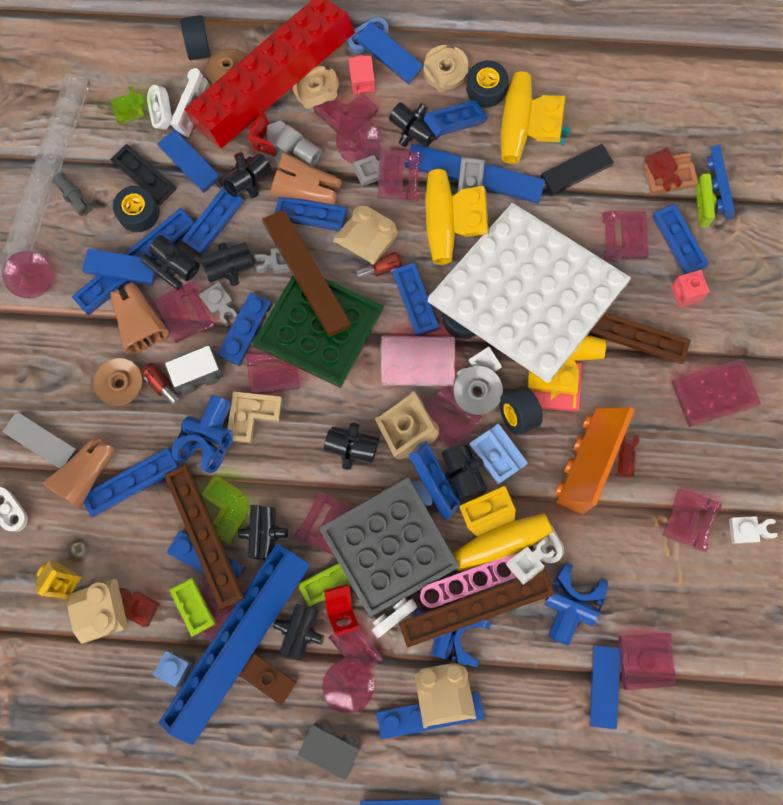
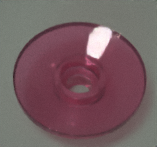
(367, 138)
(27, 263)
(350, 701)

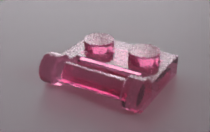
(391, 175)
(632, 233)
(176, 315)
(270, 378)
(450, 429)
(336, 509)
(684, 517)

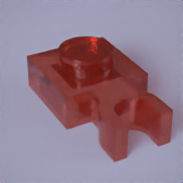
(663, 166)
(139, 607)

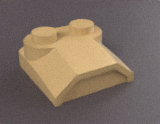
(367, 234)
(407, 426)
(97, 611)
(444, 694)

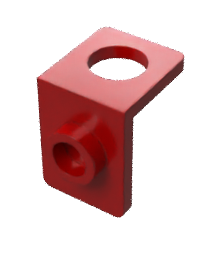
(257, 133)
(340, 607)

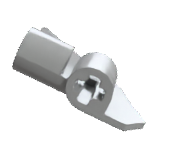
(292, 142)

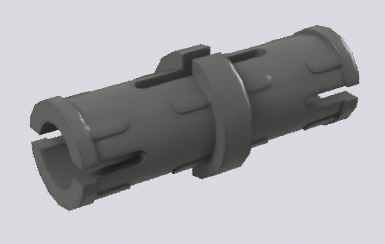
(71, 193)

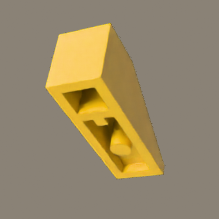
(56, 580)

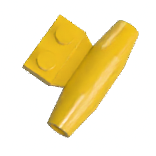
(527, 117)
(448, 214)
(567, 377)
(496, 530)

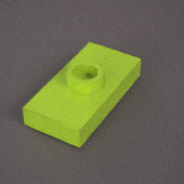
(705, 200)
(314, 587)
(192, 607)

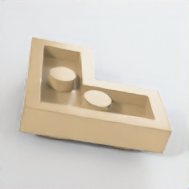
(247, 409)

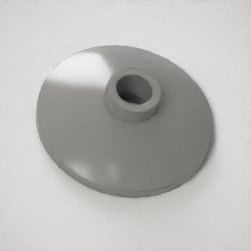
(489, 384)

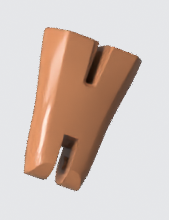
(302, 181)
(136, 320)
(78, 475)

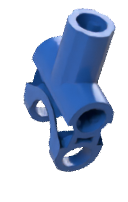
(207, 429)
(571, 607)
(443, 644)

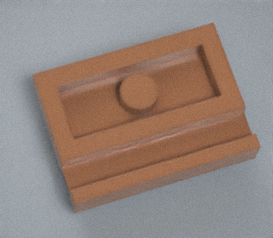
(685, 171)

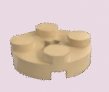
(442, 79)
(326, 90)

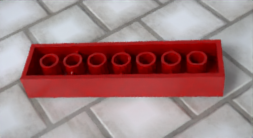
(269, 71)

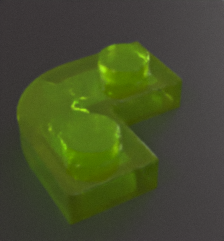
(232, 504)

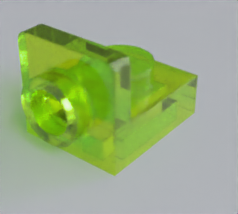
(128, 106)

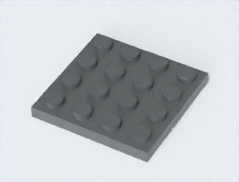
(389, 546)

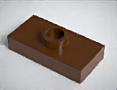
(268, 679)

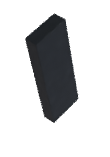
(577, 169)
(143, 173)

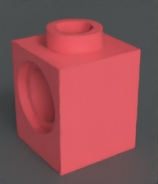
(362, 74)
(690, 288)

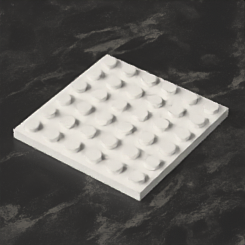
(529, 291)

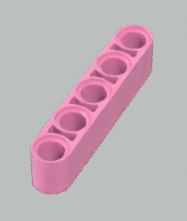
(466, 579)

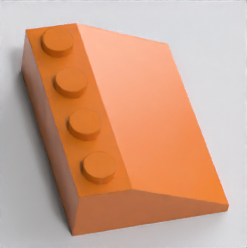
(593, 458)

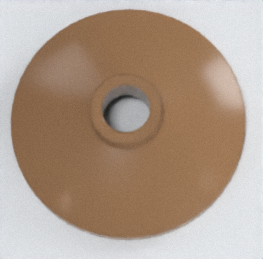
(215, 66)
(110, 374)

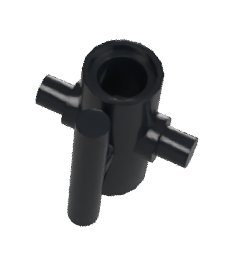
(412, 124)
(244, 175)
(170, 262)
(227, 262)
(351, 445)
(464, 471)
(262, 532)
(298, 632)

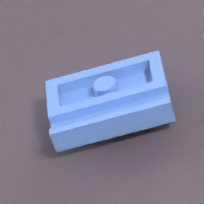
(498, 454)

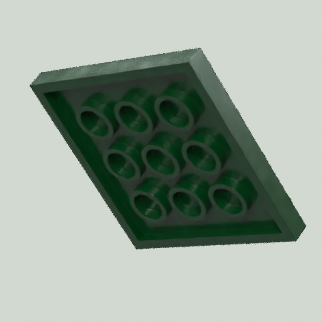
(299, 338)

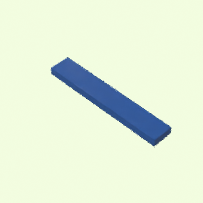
(494, 178)
(98, 289)

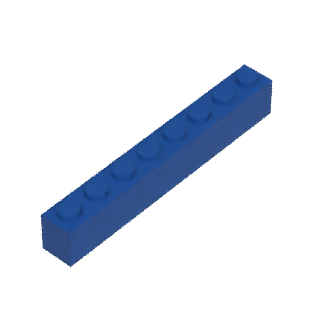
(233, 645)

